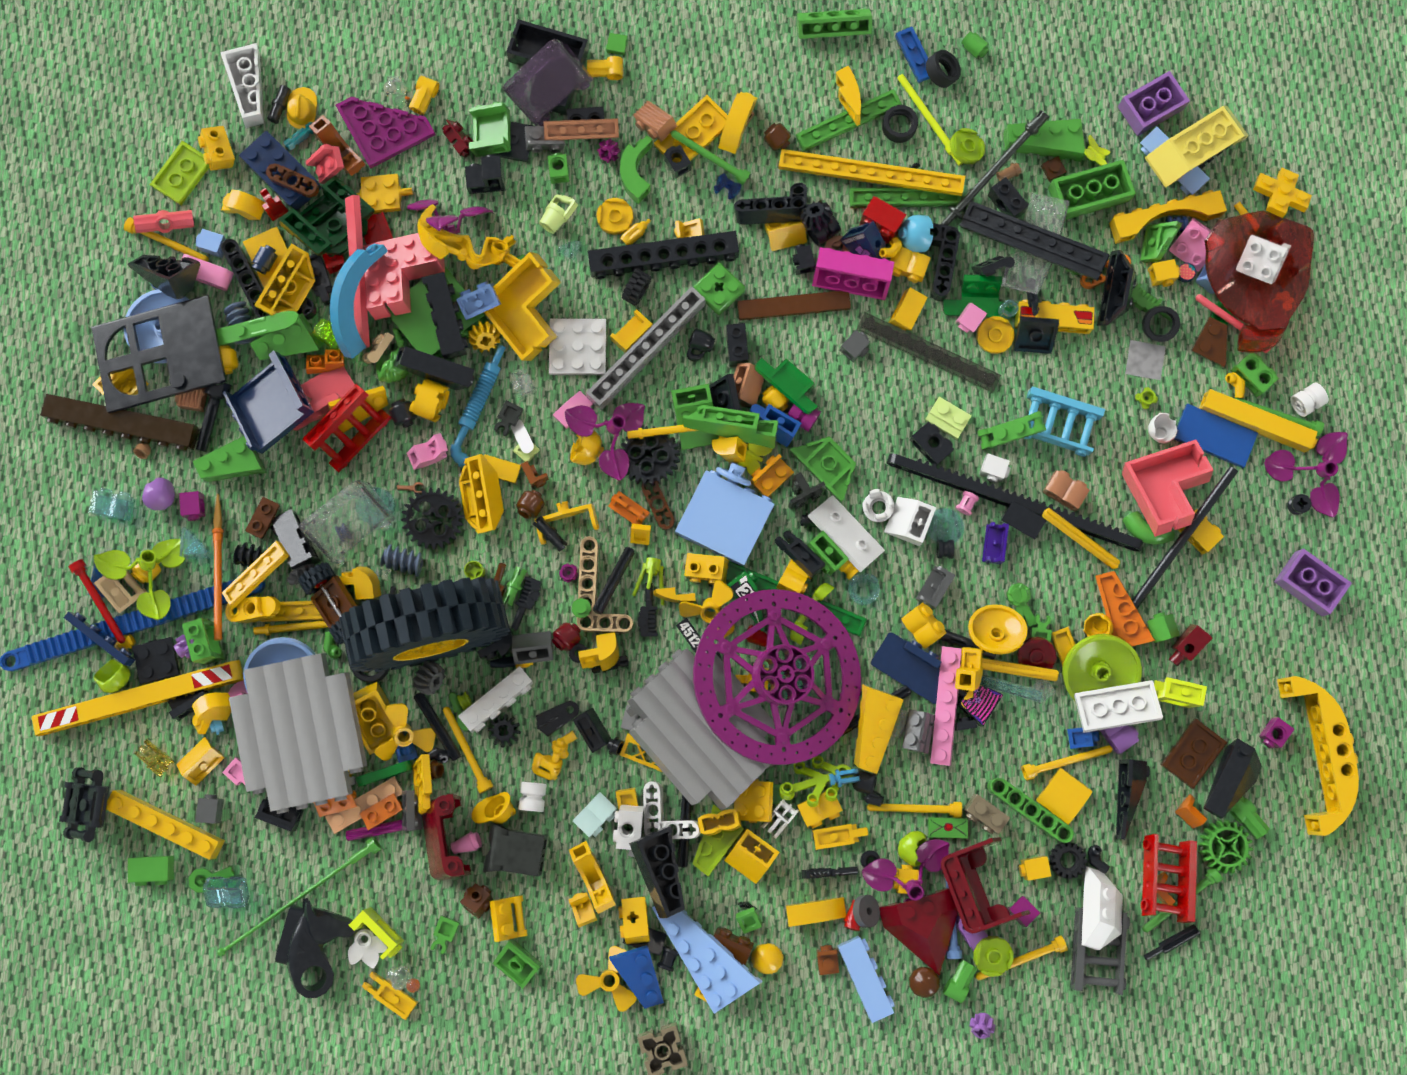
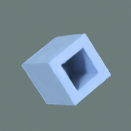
(210, 243)

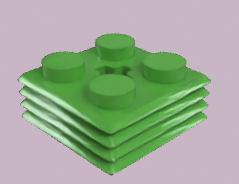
(719, 300)

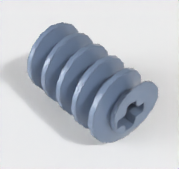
(235, 315)
(402, 560)

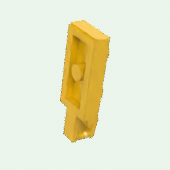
(838, 835)

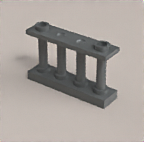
(1080, 958)

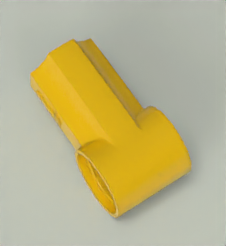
(610, 68)
(425, 91)

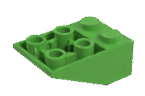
(686, 403)

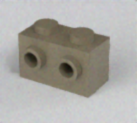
(984, 812)

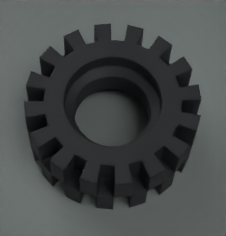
(636, 287)
(1076, 869)

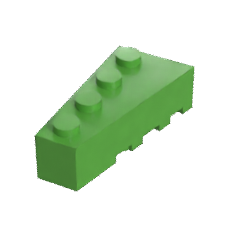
(1054, 139)

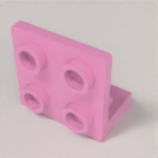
(1191, 244)

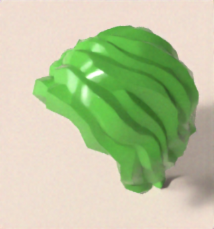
(385, 365)

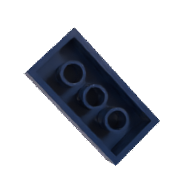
(267, 151)

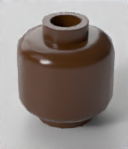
(777, 136)
(530, 504)

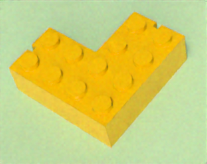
(516, 315)

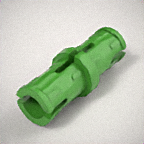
(514, 586)

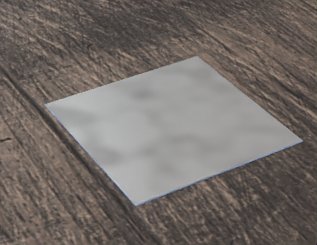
(1145, 360)

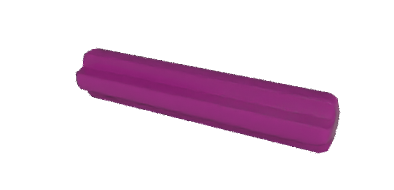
(380, 829)

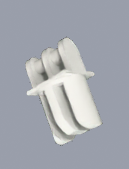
(781, 816)

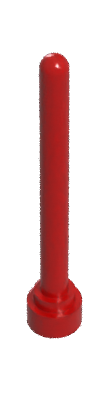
(79, 569)

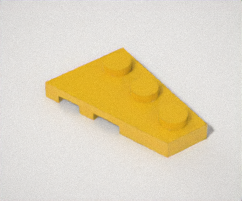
(377, 399)

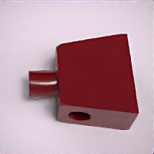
(1196, 640)

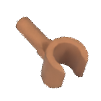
(410, 487)

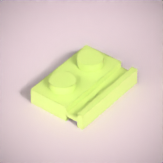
(948, 418)

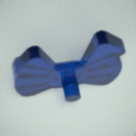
(723, 181)

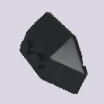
(1117, 289)

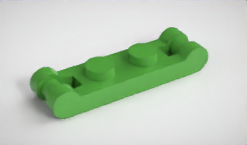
(1012, 430)

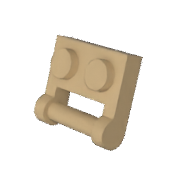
(380, 344)
(117, 594)

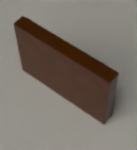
(1193, 753)

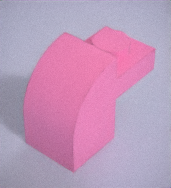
(428, 453)

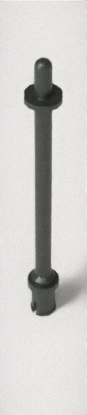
(1030, 129)

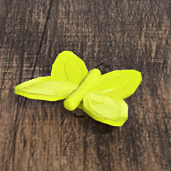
(1095, 152)
(753, 455)

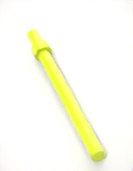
(928, 116)

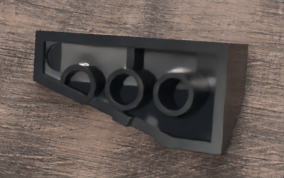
(1131, 783)

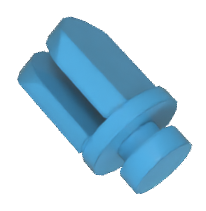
(838, 774)

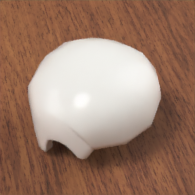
(1162, 428)

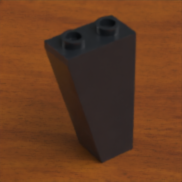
(434, 368)

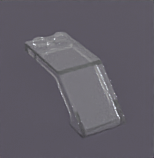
(1029, 270)

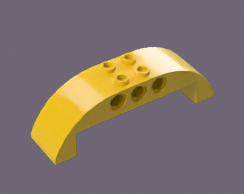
(1333, 753)

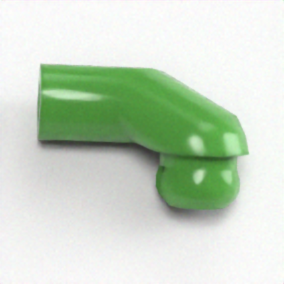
(330, 647)

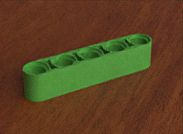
(1039, 812)

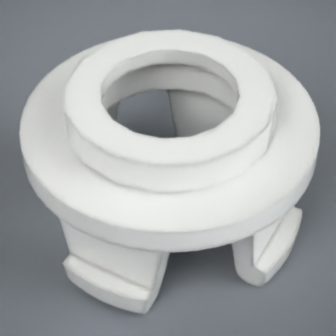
(874, 496)

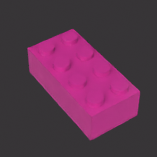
(853, 273)

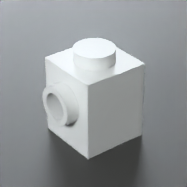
(995, 468)

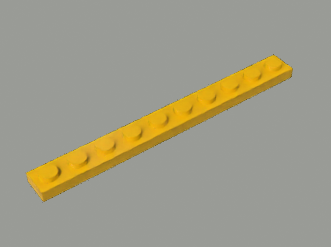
(871, 172)

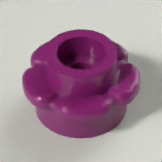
(563, 572)

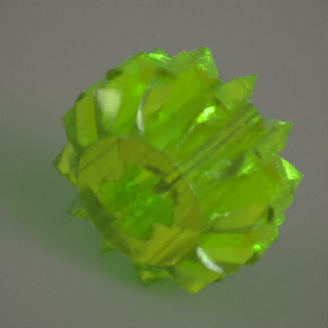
(324, 333)

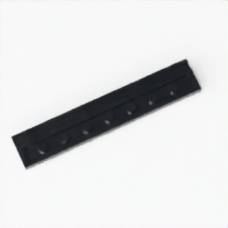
(1034, 240)

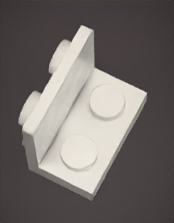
(1262, 259)

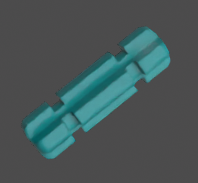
(298, 137)

